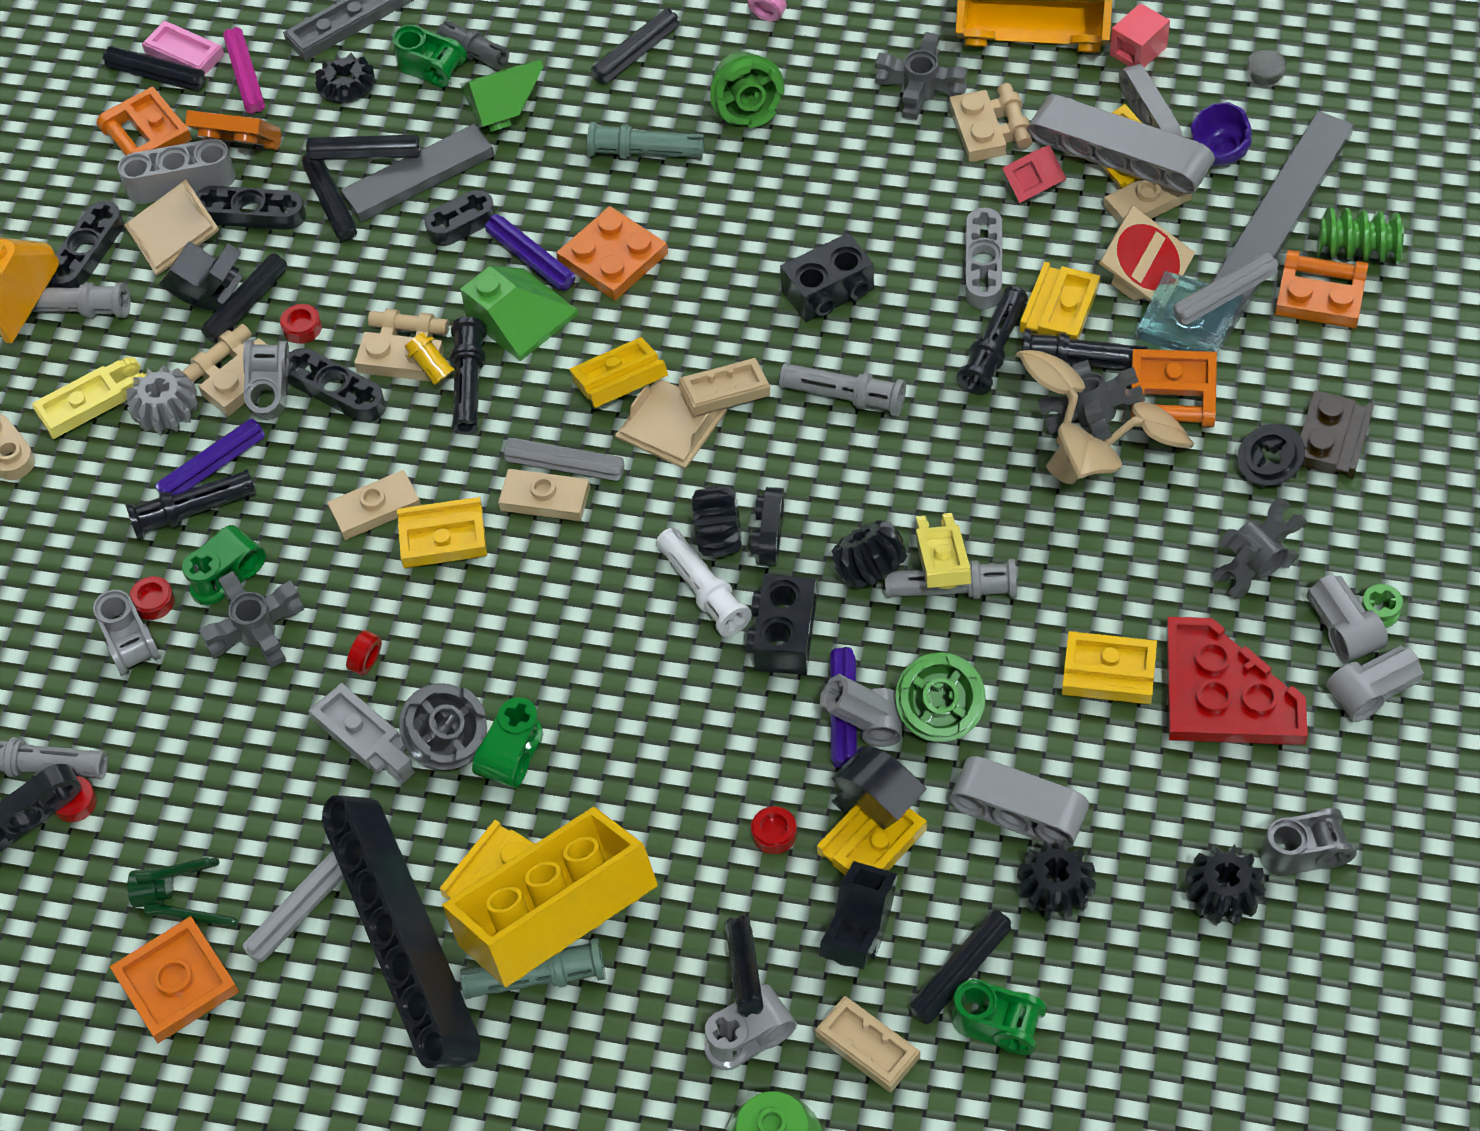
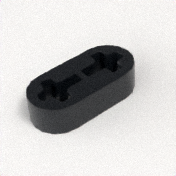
(459, 217)

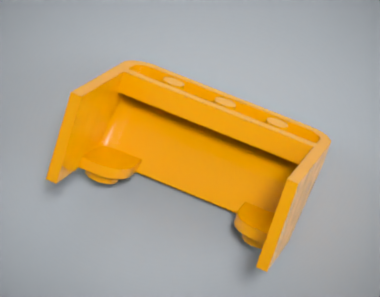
(1035, 21)
(24, 275)

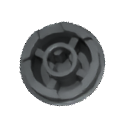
(442, 726)

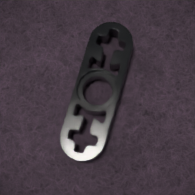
(225, 204)
(87, 232)
(341, 399)
(39, 800)

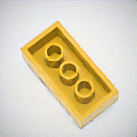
(550, 896)

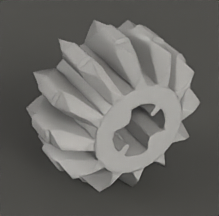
(162, 399)

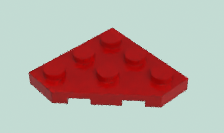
(1226, 690)

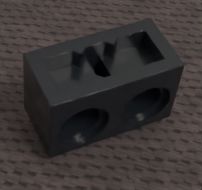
(827, 277)
(787, 624)

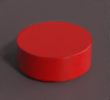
(300, 323)
(152, 597)
(363, 653)
(81, 805)
(774, 830)

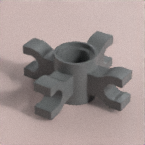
(920, 75)
(1096, 402)
(1259, 548)
(253, 633)

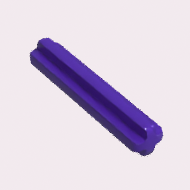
(530, 252)
(212, 458)
(842, 733)

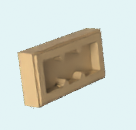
(1146, 197)
(724, 387)
(544, 495)
(373, 504)
(867, 1044)

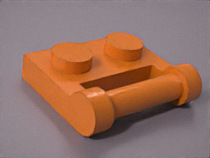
(150, 117)
(234, 128)
(1320, 299)
(1179, 374)

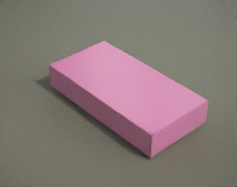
(182, 47)

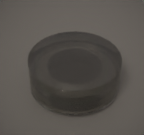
(1266, 68)

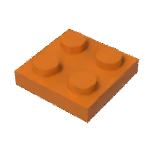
(612, 253)
(174, 979)

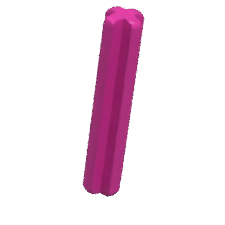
(244, 70)

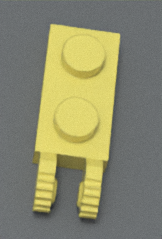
(87, 397)
(942, 553)

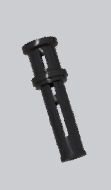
(1075, 350)
(467, 360)
(978, 364)
(170, 508)

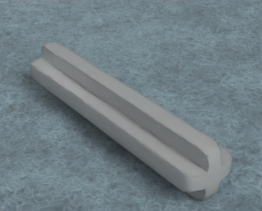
(1225, 289)
(564, 459)
(294, 909)

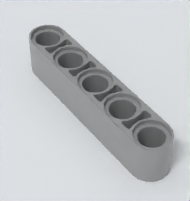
(1121, 144)

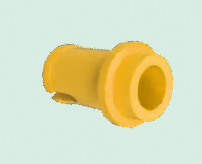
(428, 358)

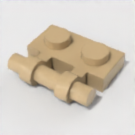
(978, 123)
(386, 352)
(225, 385)

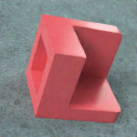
(1139, 36)
(1034, 173)

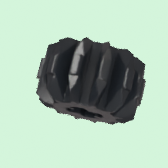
(716, 521)
(869, 554)
(1056, 895)
(1227, 900)

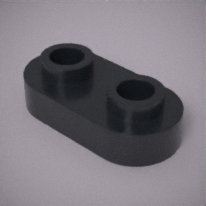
(771, 513)

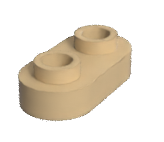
(22, 460)

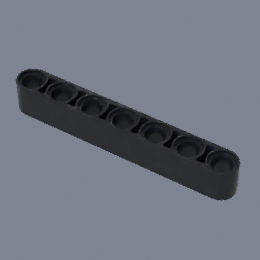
(400, 933)

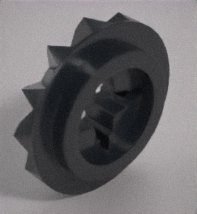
(345, 88)
(1273, 439)

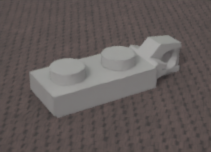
(362, 732)

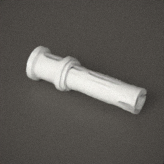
(712, 593)

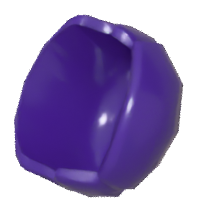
(1224, 131)

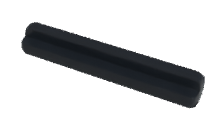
(634, 46)
(154, 68)
(363, 147)
(330, 198)
(244, 297)
(744, 966)
(960, 966)

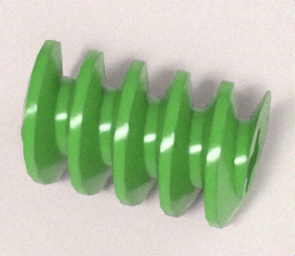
(1361, 234)

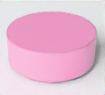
(768, 9)

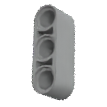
(157, 171)
(1019, 801)

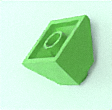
(501, 94)
(516, 308)

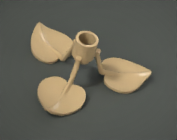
(1078, 451)

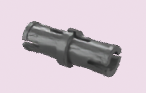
(476, 45)

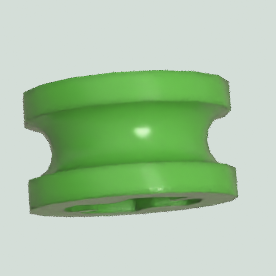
(1383, 593)

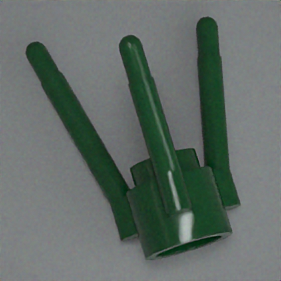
(152, 886)

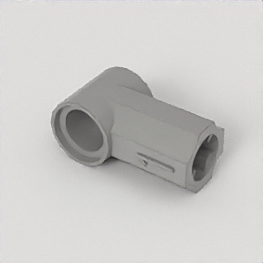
(1349, 626)
(1366, 687)
(865, 708)

